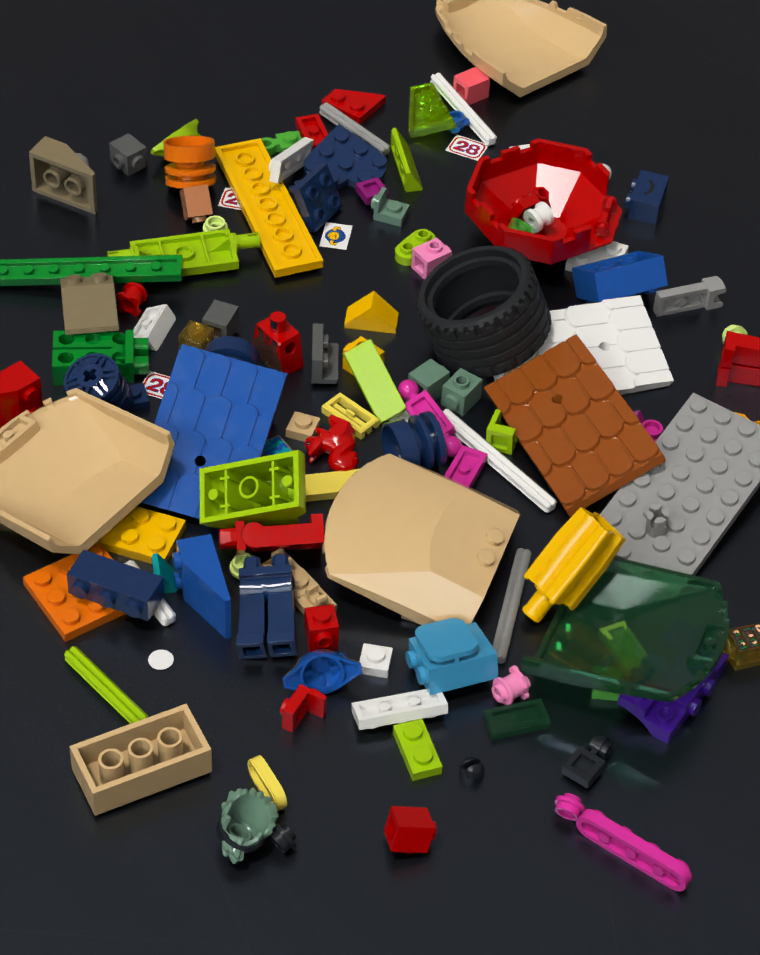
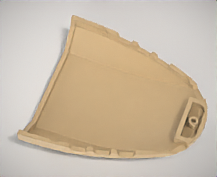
(521, 40)

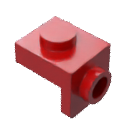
(301, 701)

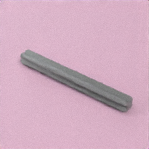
(511, 604)

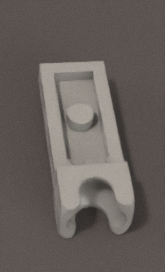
(690, 297)

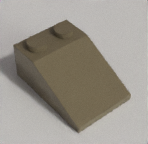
(62, 175)
(89, 304)

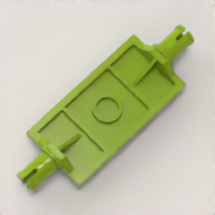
(200, 251)

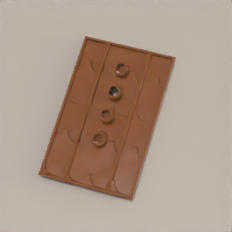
(574, 425)

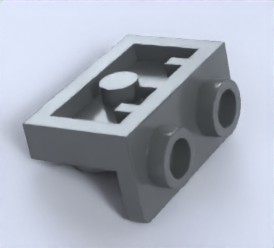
(323, 357)

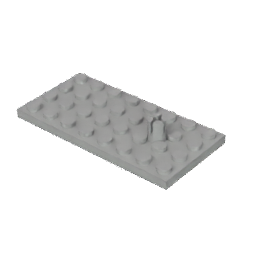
(692, 499)

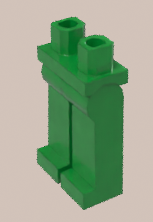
(128, 352)

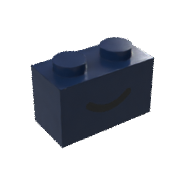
(646, 197)

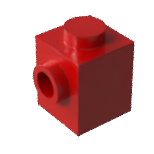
(321, 628)
(409, 829)

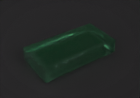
(516, 719)

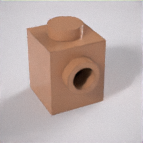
(196, 203)

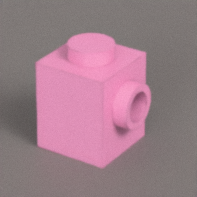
(428, 256)

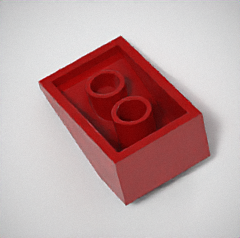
(18, 392)

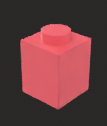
(472, 85)

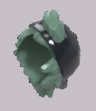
(245, 822)

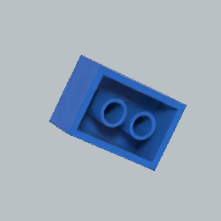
(620, 276)

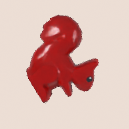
(337, 442)

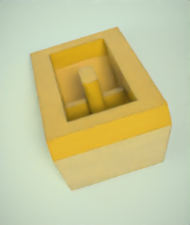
(372, 314)

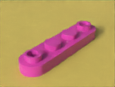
(634, 850)

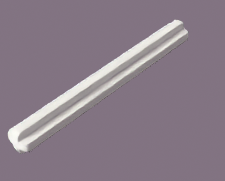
(461, 105)

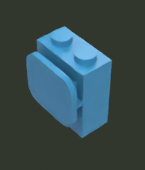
(451, 655)

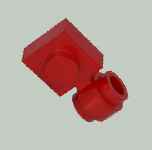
(522, 204)

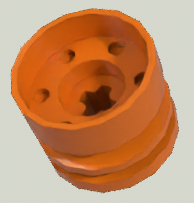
(189, 160)

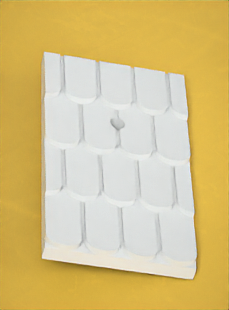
(619, 340)

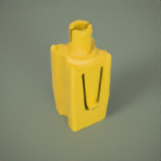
(572, 562)

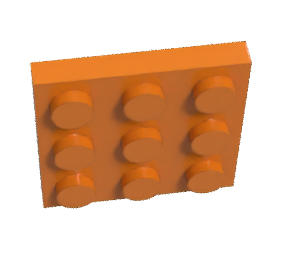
(65, 611)

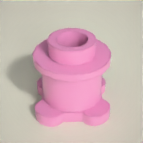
(511, 686)

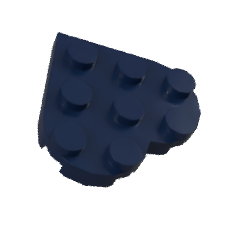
(347, 157)

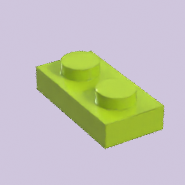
(417, 749)

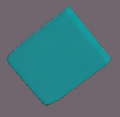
(163, 569)

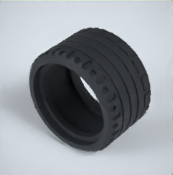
(473, 282)

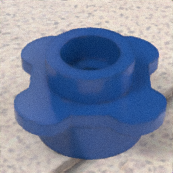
(459, 121)

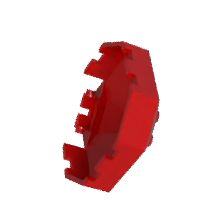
(577, 196)

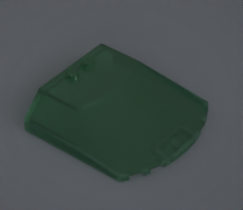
(636, 634)

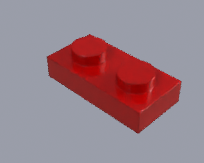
(311, 127)

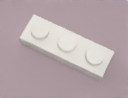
(290, 160)
(398, 709)

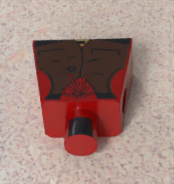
(278, 344)

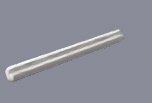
(502, 464)

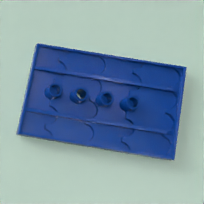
(213, 412)

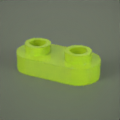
(403, 250)

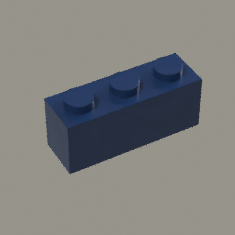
(115, 585)

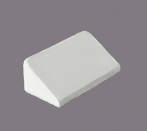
(155, 325)

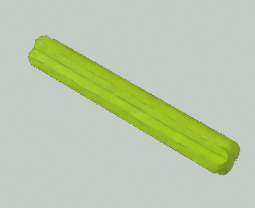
(104, 685)

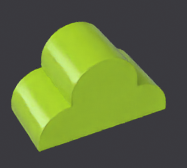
(254, 490)

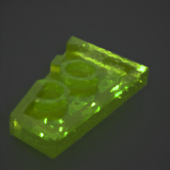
(427, 111)

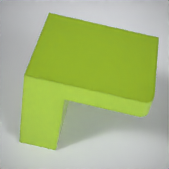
(501, 436)

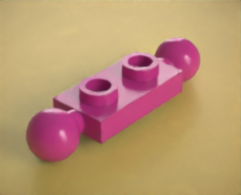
(423, 402)

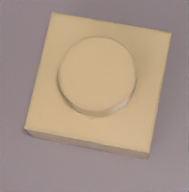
(302, 426)

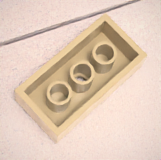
(140, 759)

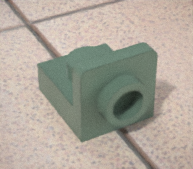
(389, 210)

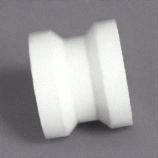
(539, 216)

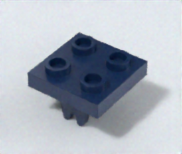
(316, 197)

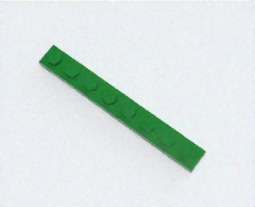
(122, 268)

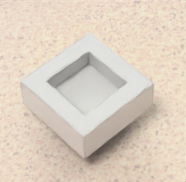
(376, 660)

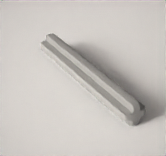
(338, 117)

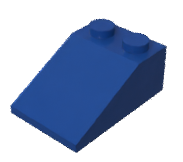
(203, 581)

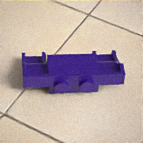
(666, 718)

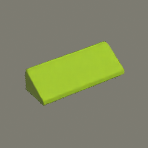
(405, 162)
(375, 381)

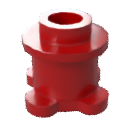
(131, 298)

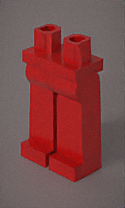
(739, 360)
(262, 538)

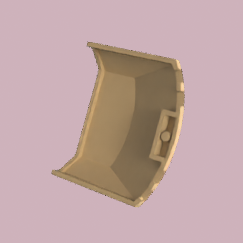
(77, 470)
(415, 540)

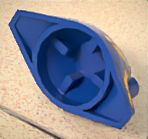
(322, 671)

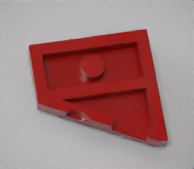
(355, 104)

